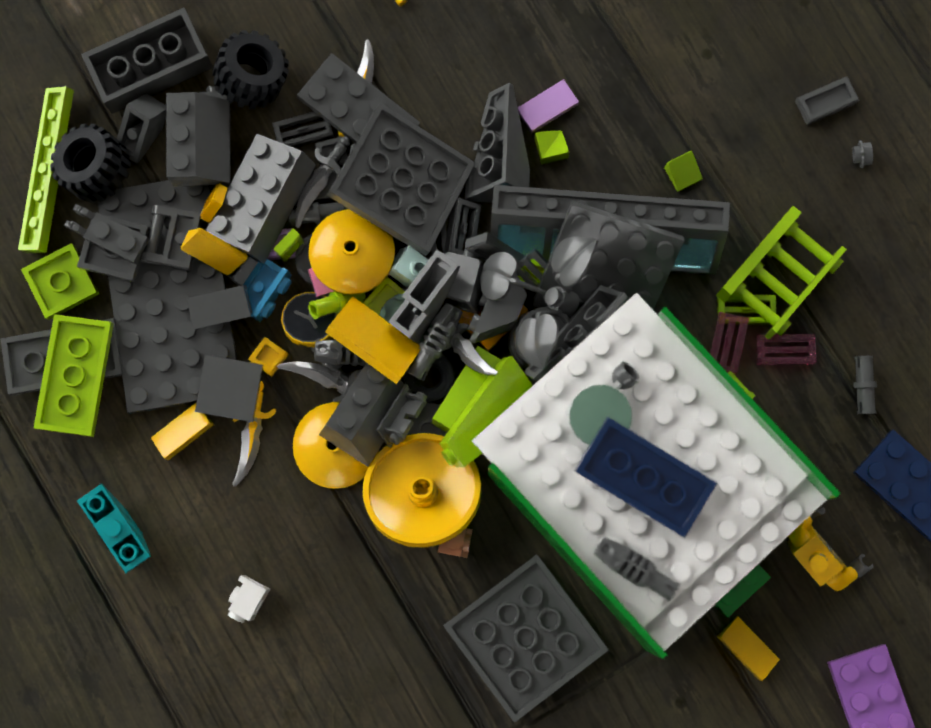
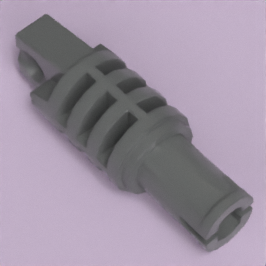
(435, 341)
(335, 353)
(635, 568)

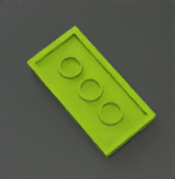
(73, 375)

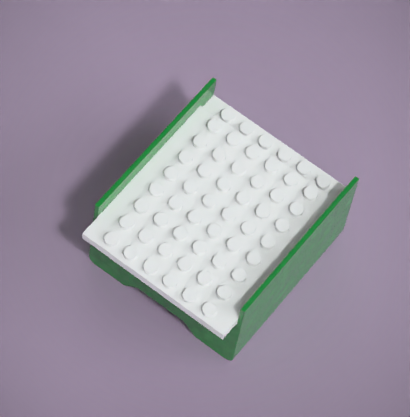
(692, 413)

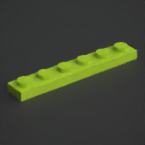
(42, 185)

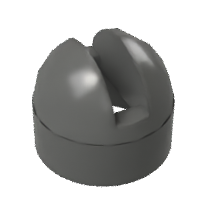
(625, 375)

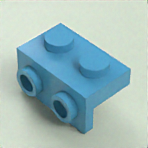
(264, 287)

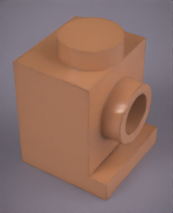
(458, 545)

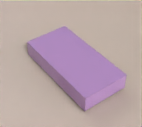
(547, 106)

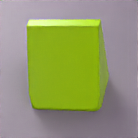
(683, 171)

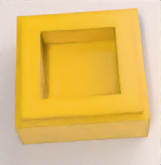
(213, 202)
(269, 355)

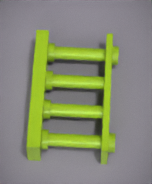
(771, 247)

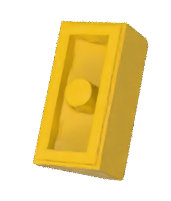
(213, 251)
(181, 432)
(748, 648)

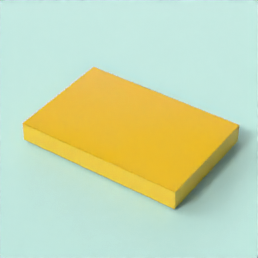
(373, 339)

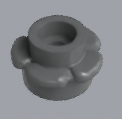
(862, 154)

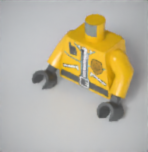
(821, 559)

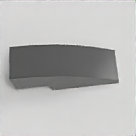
(425, 296)

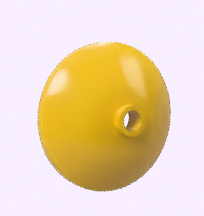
(350, 270)
(314, 458)

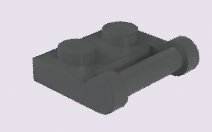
(179, 225)

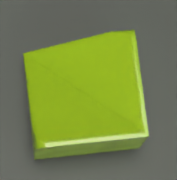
(551, 146)

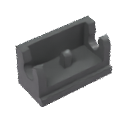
(219, 307)

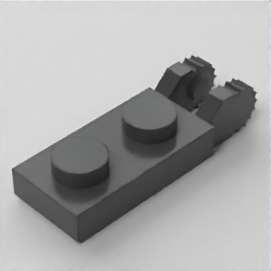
(110, 235)

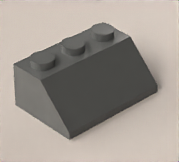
(197, 139)
(360, 413)

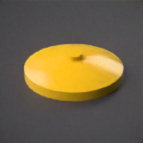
(418, 495)

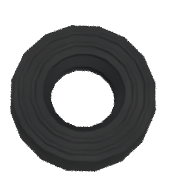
(439, 391)

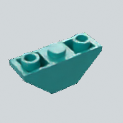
(115, 527)

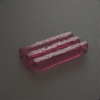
(739, 343)
(811, 349)

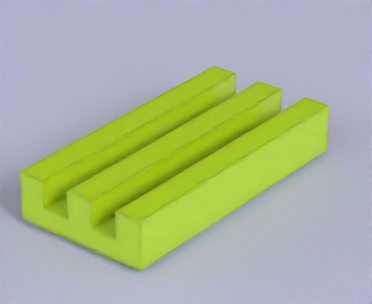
(752, 320)

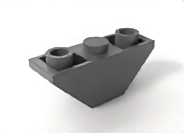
(497, 315)

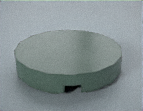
(592, 408)

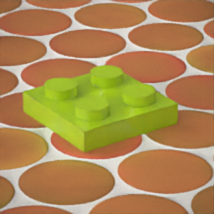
(59, 282)

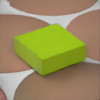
(288, 245)

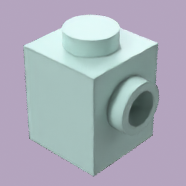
(407, 265)

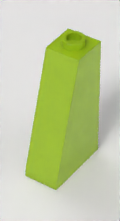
(487, 405)

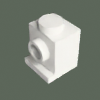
(247, 599)

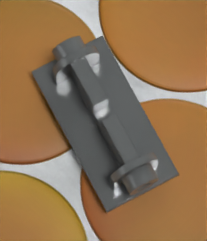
(396, 422)

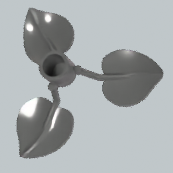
(539, 335)

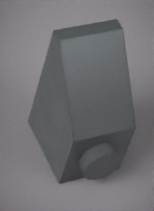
(141, 125)

